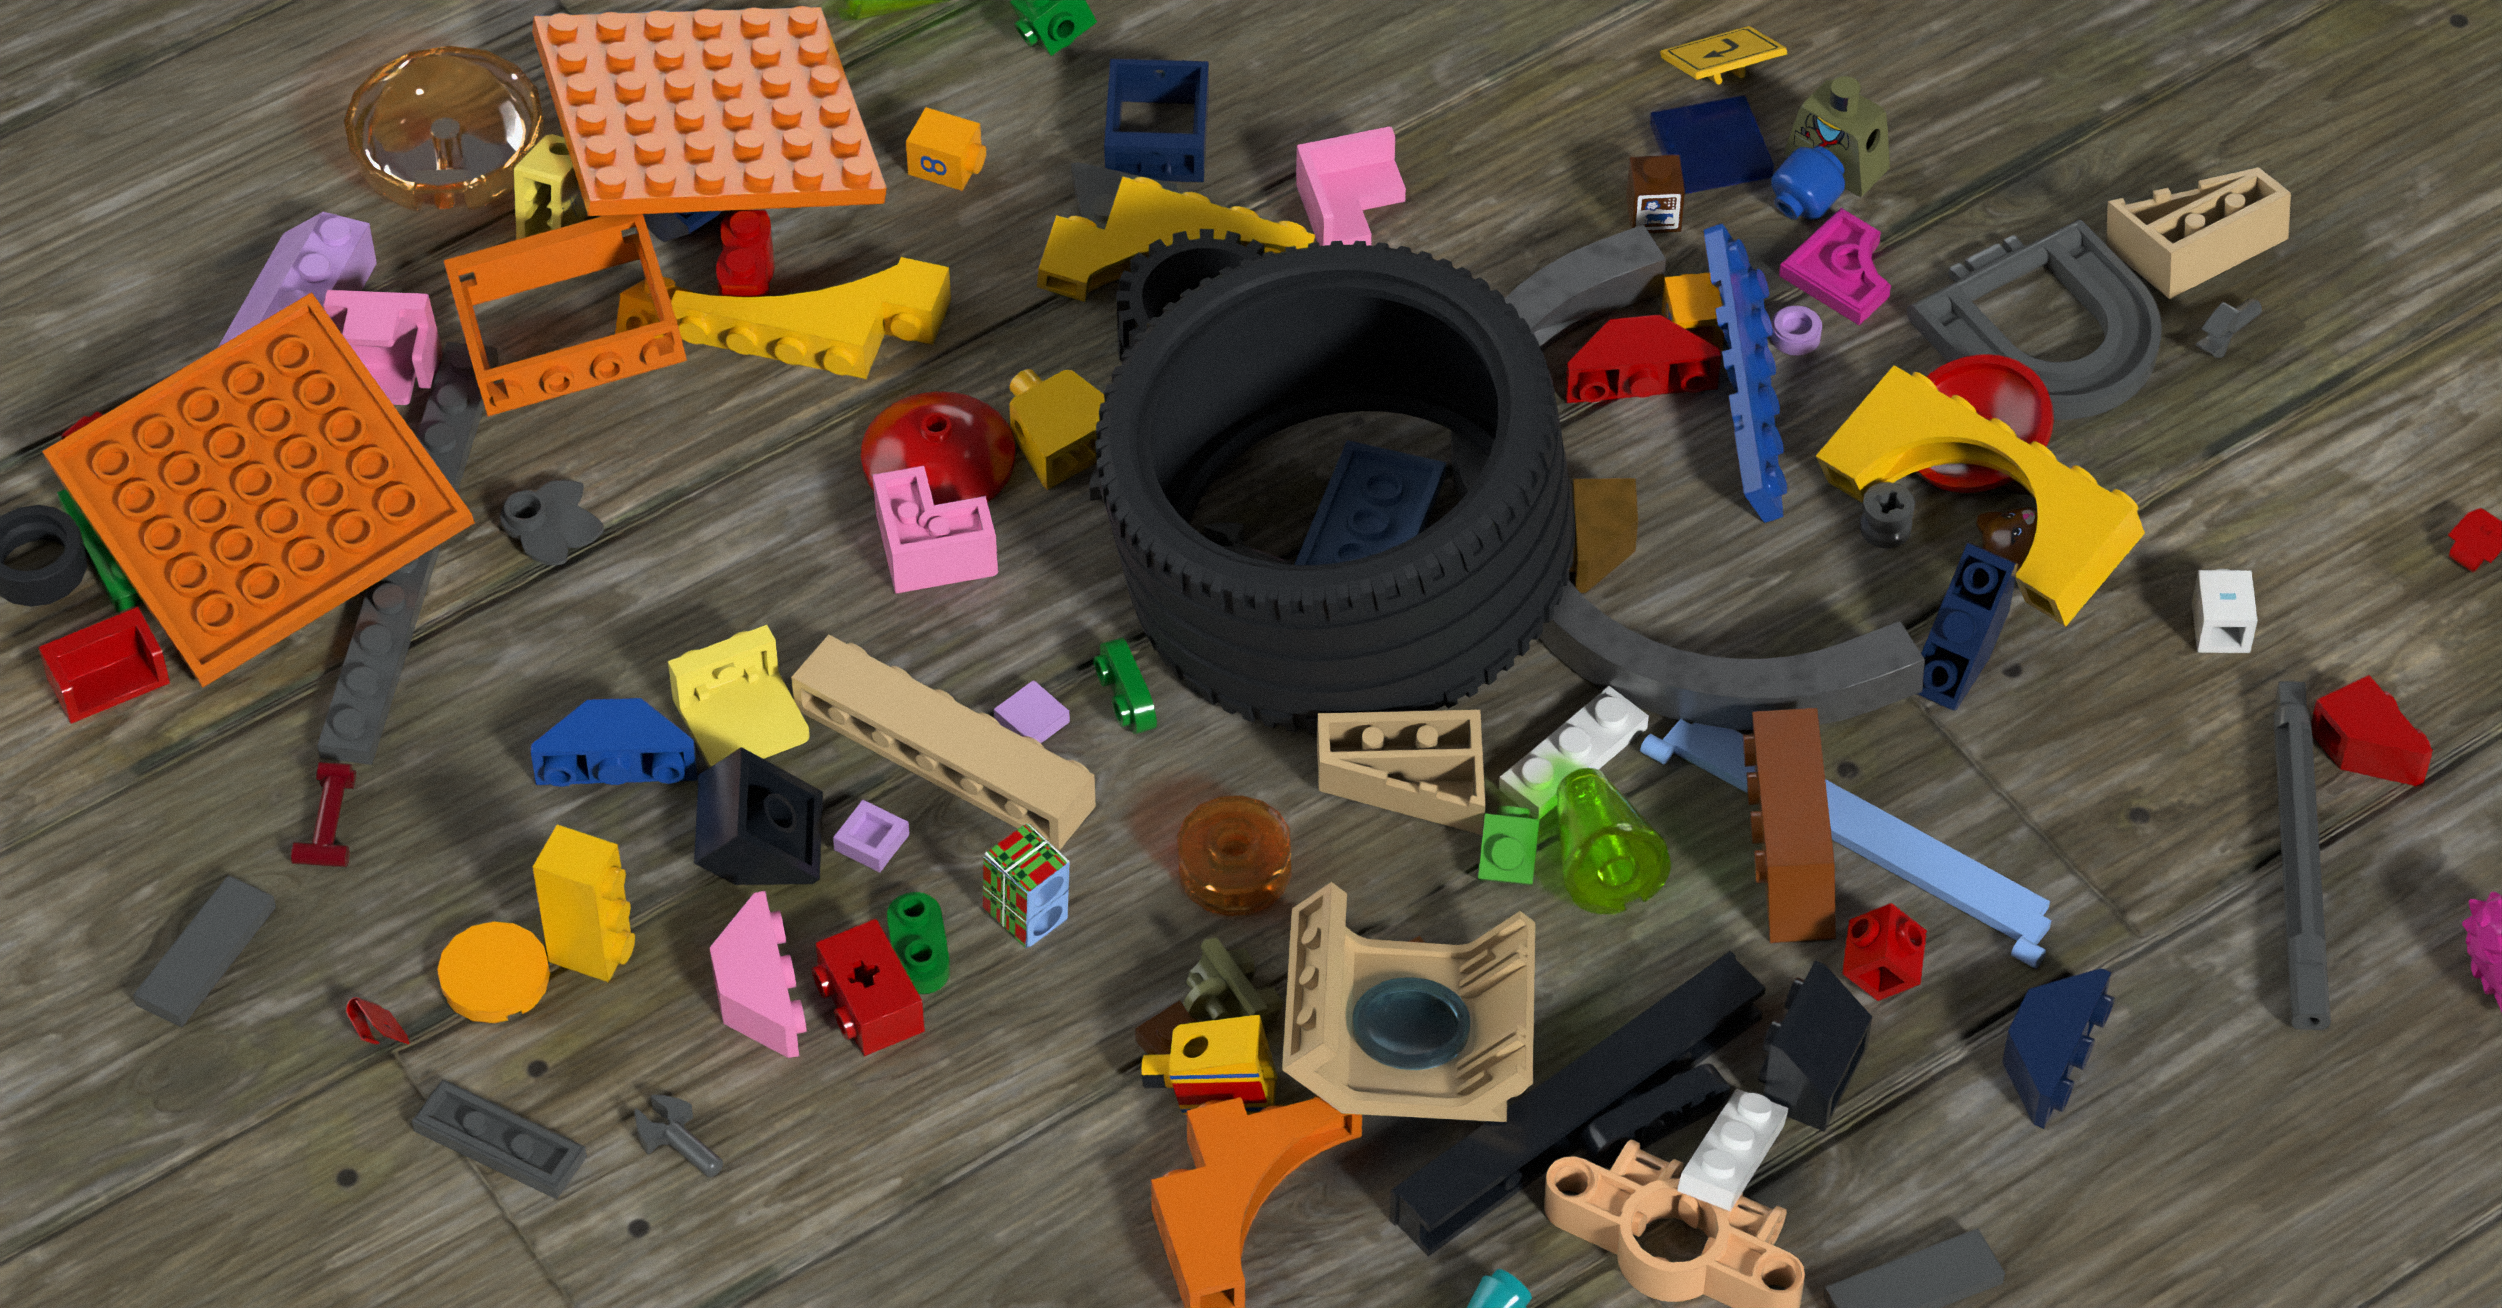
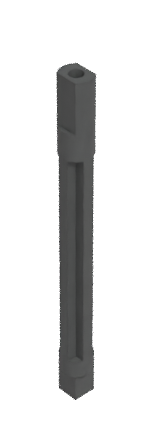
(2301, 859)

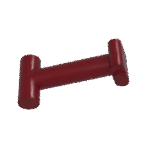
(322, 851)

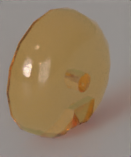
(443, 126)

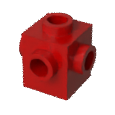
(1884, 952)

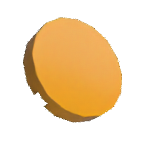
(493, 971)

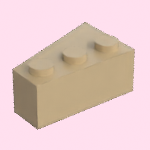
(2201, 231)
(1406, 763)

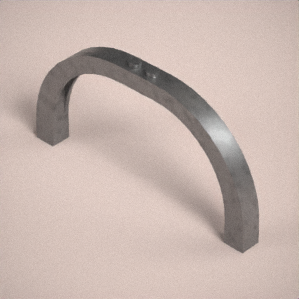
(1651, 675)

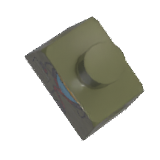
(1848, 128)

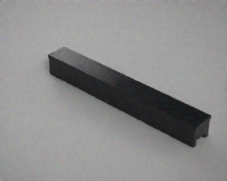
(1548, 1120)

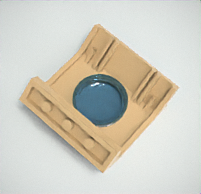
(1408, 1021)

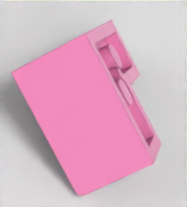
(1344, 178)
(928, 541)

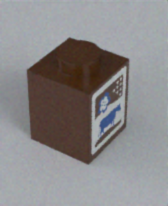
(1656, 193)

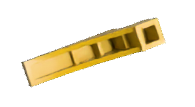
(1086, 257)
(824, 328)

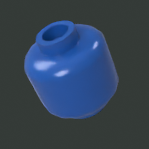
(1808, 183)

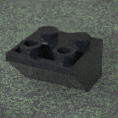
(1815, 1047)

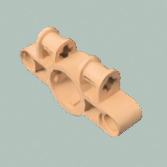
(1641, 1188)

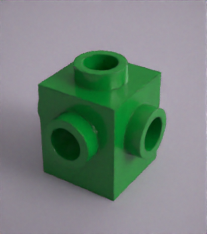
(1052, 22)

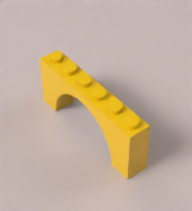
(1914, 427)

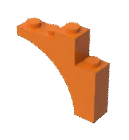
(1238, 1164)

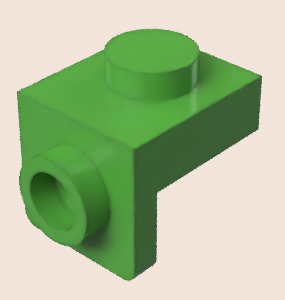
(1509, 846)

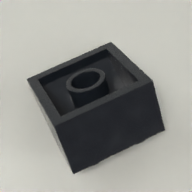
(757, 823)

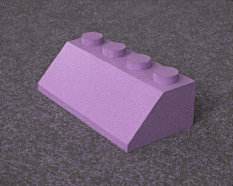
(309, 258)

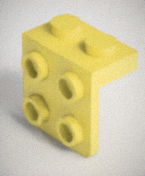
(737, 698)

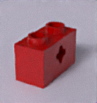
(868, 987)

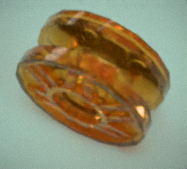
(1234, 855)

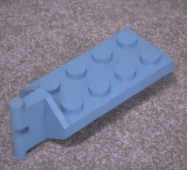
(1371, 504)

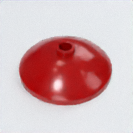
(1999, 390)
(951, 434)

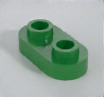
(1132, 698)
(919, 938)

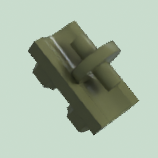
(1223, 986)

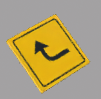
(1723, 53)

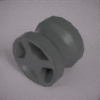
(1891, 528)

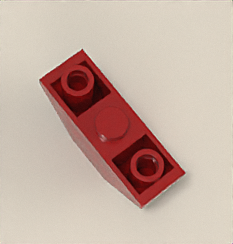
(1641, 360)

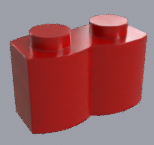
(746, 254)

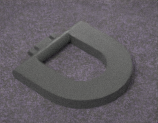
(2097, 281)

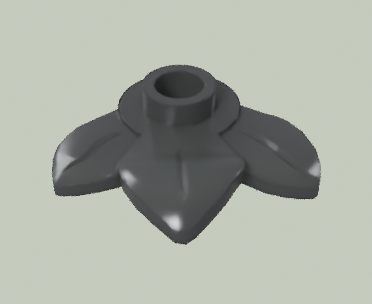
(552, 521)

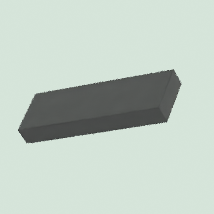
(204, 951)
(499, 1139)
(1924, 1278)

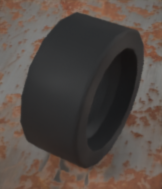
(54, 580)

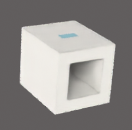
(2224, 611)

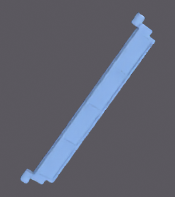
(1883, 841)

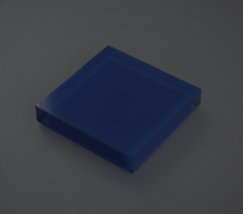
(1715, 143)

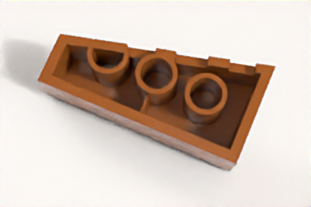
(1791, 824)

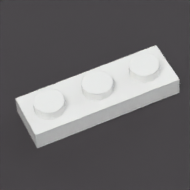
(1581, 742)
(1733, 1149)

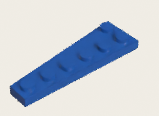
(1749, 370)

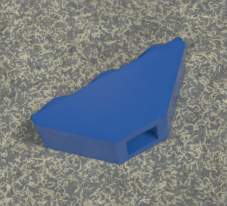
(614, 745)

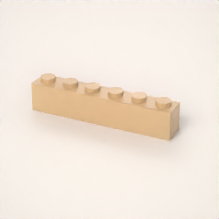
(944, 740)

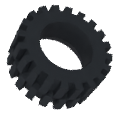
(1171, 272)

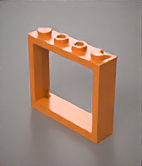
(548, 260)

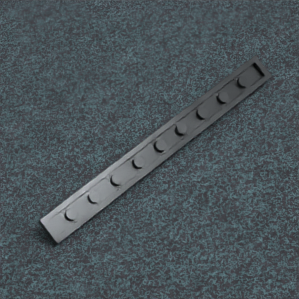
(395, 602)

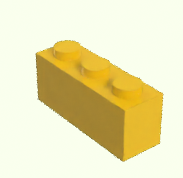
(583, 903)

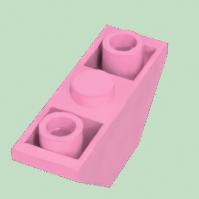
(755, 979)

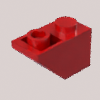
(2370, 735)

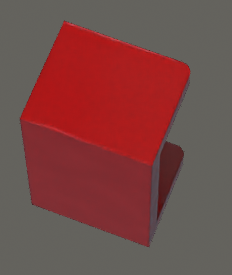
(104, 665)

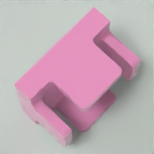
(391, 337)

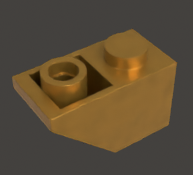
(1603, 527)

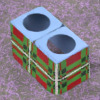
(1043, 877)

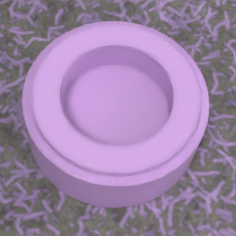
(1796, 330)

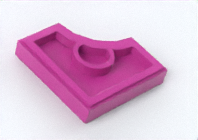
(1839, 267)

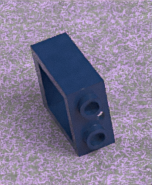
(1157, 155)

